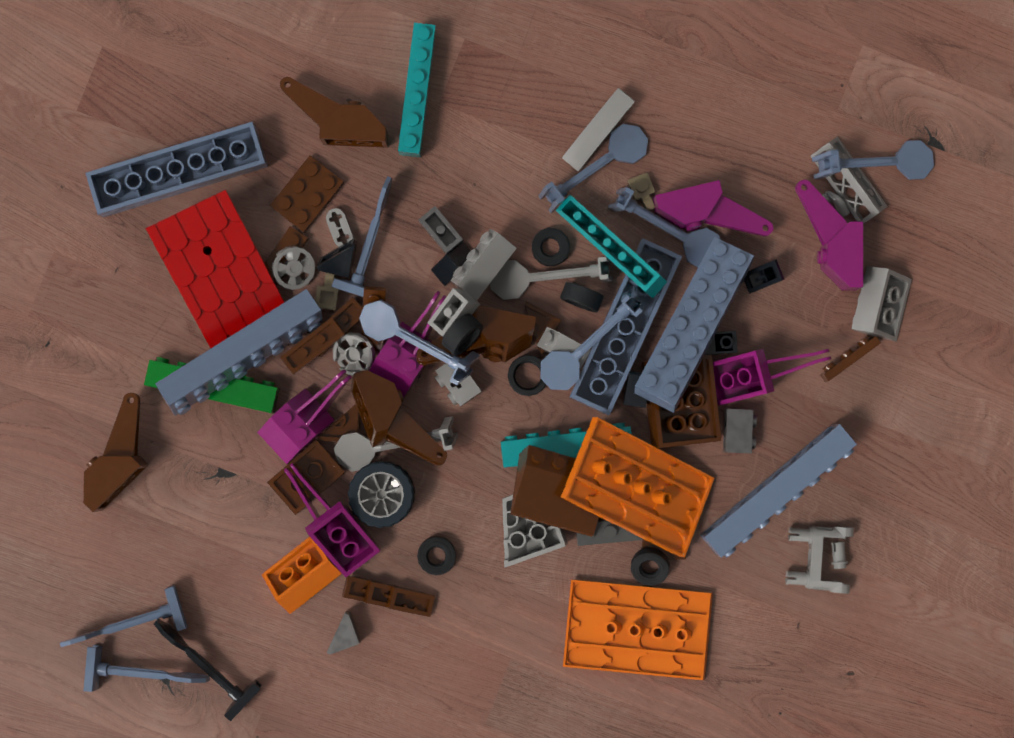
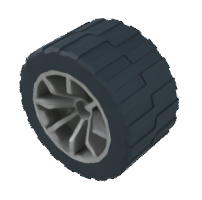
(381, 494)

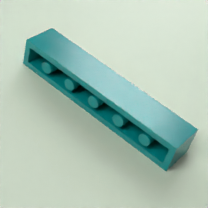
(417, 90)
(611, 246)
(564, 444)

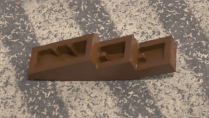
(388, 596)

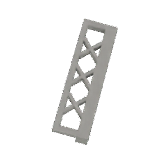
(856, 180)

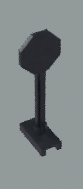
(239, 697)

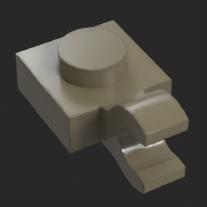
(642, 190)
(326, 295)

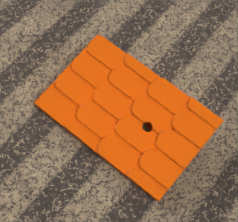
(637, 487)
(619, 624)

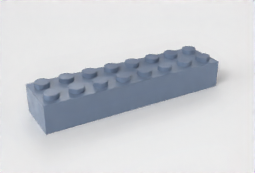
(176, 169)
(694, 324)
(617, 350)
(240, 353)
(778, 490)

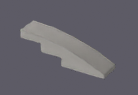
(598, 129)

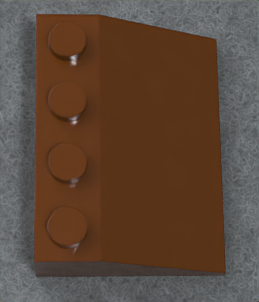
(695, 416)
(539, 489)

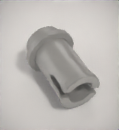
(839, 556)

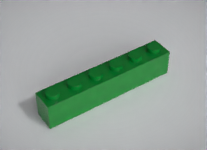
(239, 392)

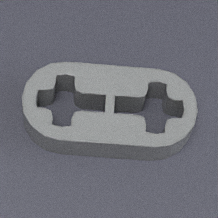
(333, 227)

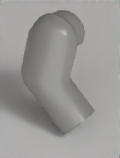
(837, 201)

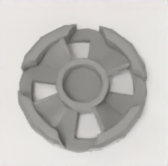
(293, 267)
(354, 353)

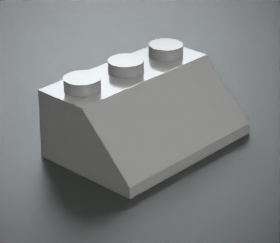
(483, 263)
(881, 303)

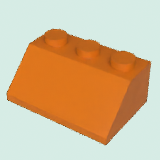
(300, 575)

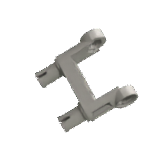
(812, 577)

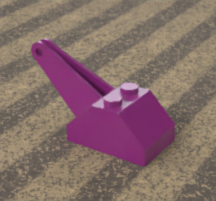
(707, 205)
(841, 241)
(398, 357)
(749, 374)
(300, 421)
(337, 530)

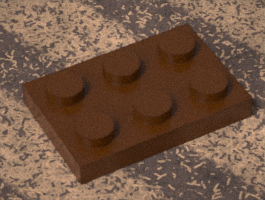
(307, 194)
(316, 467)

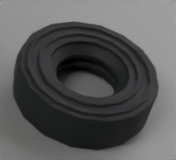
(541, 237)
(446, 546)
(653, 555)

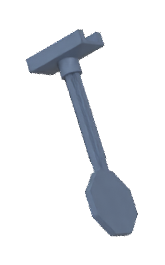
(625, 145)
(912, 160)
(694, 244)
(356, 285)
(382, 322)
(562, 368)
(172, 609)
(95, 669)

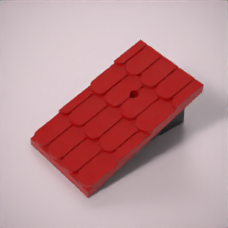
(220, 288)

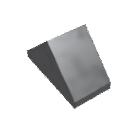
(345, 636)

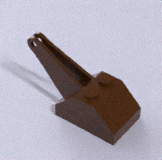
(339, 124)
(502, 337)
(385, 419)
(120, 461)

